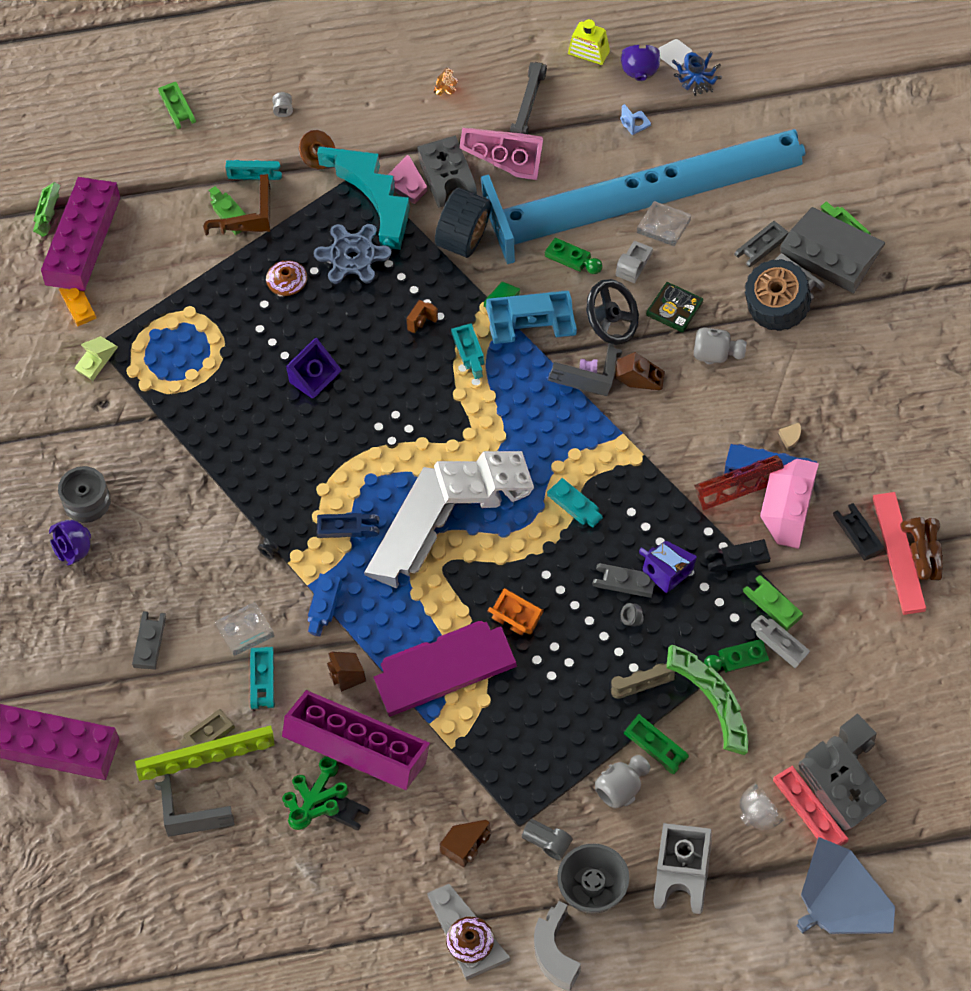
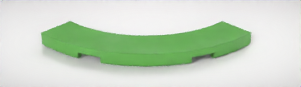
(718, 693)

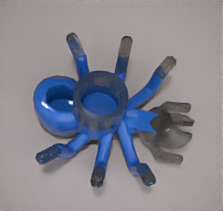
(695, 68)

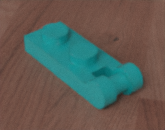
(262, 677)

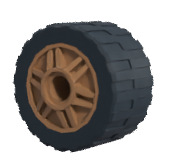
(462, 222)
(778, 294)

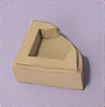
(790, 435)

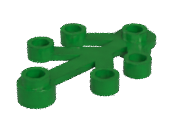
(302, 816)

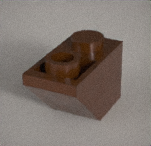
(639, 372)
(345, 670)
(464, 840)

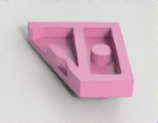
(408, 180)

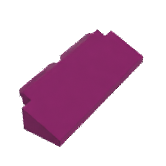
(443, 666)

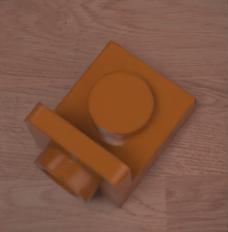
(419, 314)

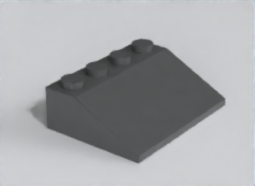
(831, 249)

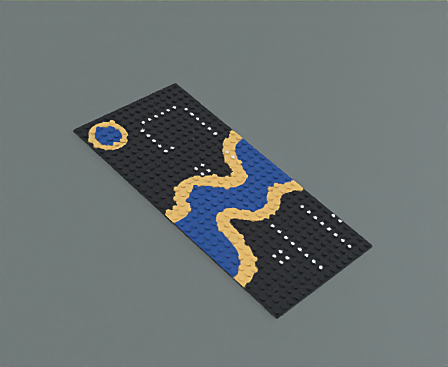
(220, 384)

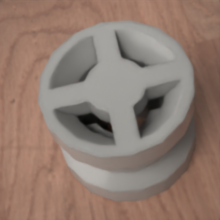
(282, 104)

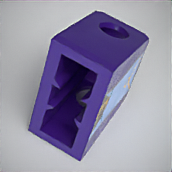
(667, 564)

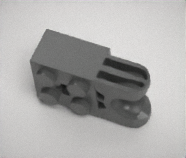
(445, 168)
(840, 781)

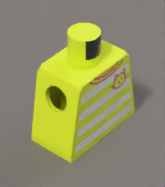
(589, 42)

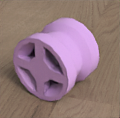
(589, 365)

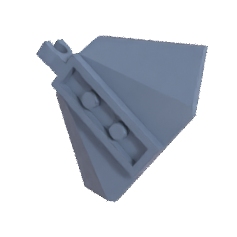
(843, 895)

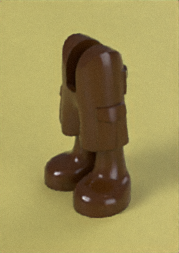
(925, 553)

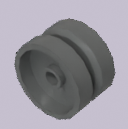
(84, 494)

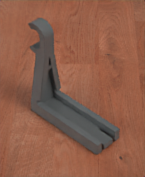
(585, 379)
(192, 821)

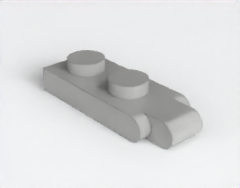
(780, 640)

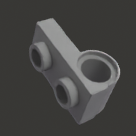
(632, 263)

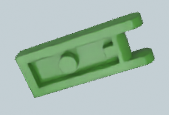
(176, 104)
(774, 604)

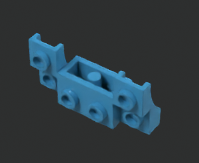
(529, 312)

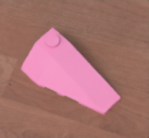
(509, 151)

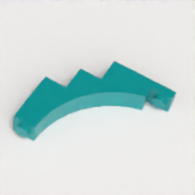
(362, 171)

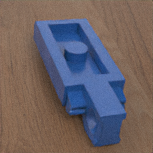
(323, 602)

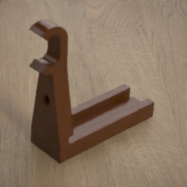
(248, 222)

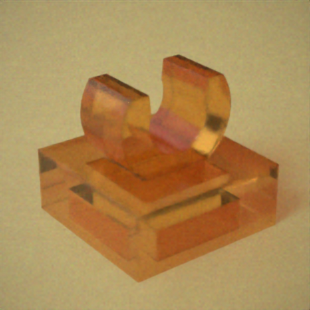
(444, 82)

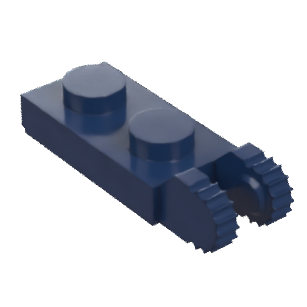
(346, 525)

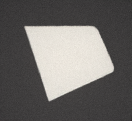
(674, 50)

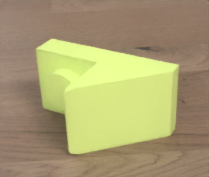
(98, 353)

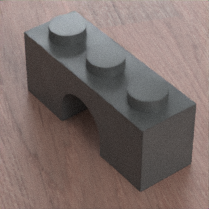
(855, 734)

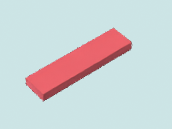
(809, 806)

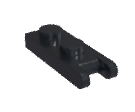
(859, 533)
(347, 810)

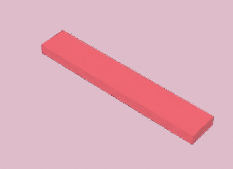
(899, 554)

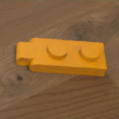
(78, 305)

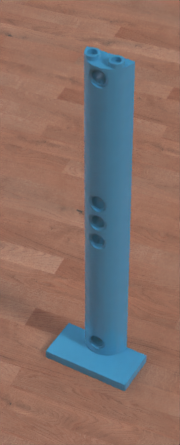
(639, 189)

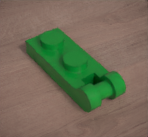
(656, 744)

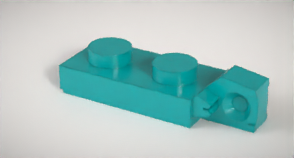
(469, 349)

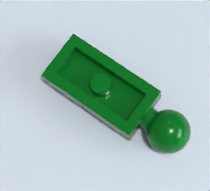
(572, 256)
(738, 657)

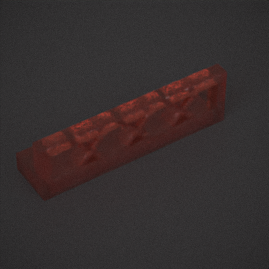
(735, 478)

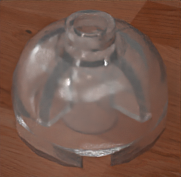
(759, 809)

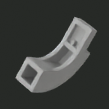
(555, 966)

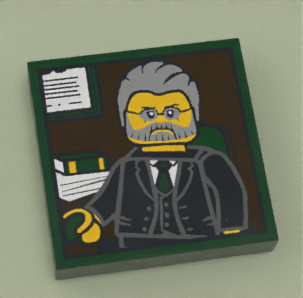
(674, 307)

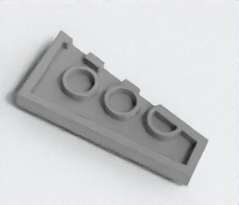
(450, 908)

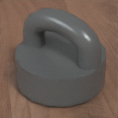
(632, 615)

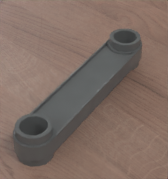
(536, 73)

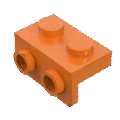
(516, 611)

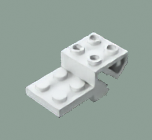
(482, 479)

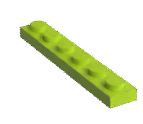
(204, 753)

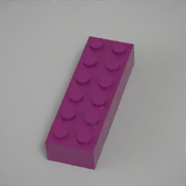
(80, 234)
(355, 739)
(56, 742)

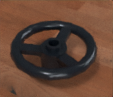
(609, 312)

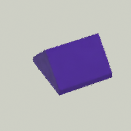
(312, 369)

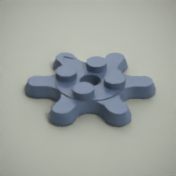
(347, 243)

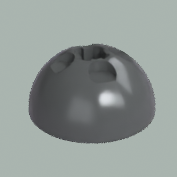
(595, 867)

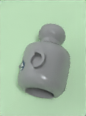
(715, 346)
(622, 782)

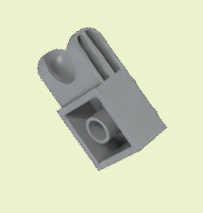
(683, 872)

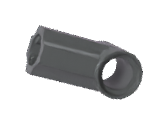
(552, 841)

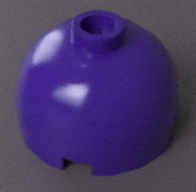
(640, 62)
(70, 541)

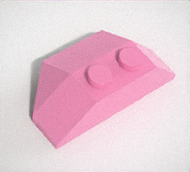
(788, 501)

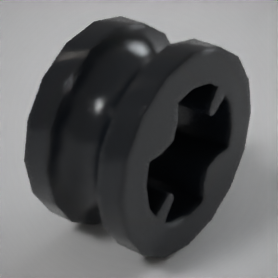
(268, 548)

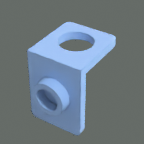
(628, 120)

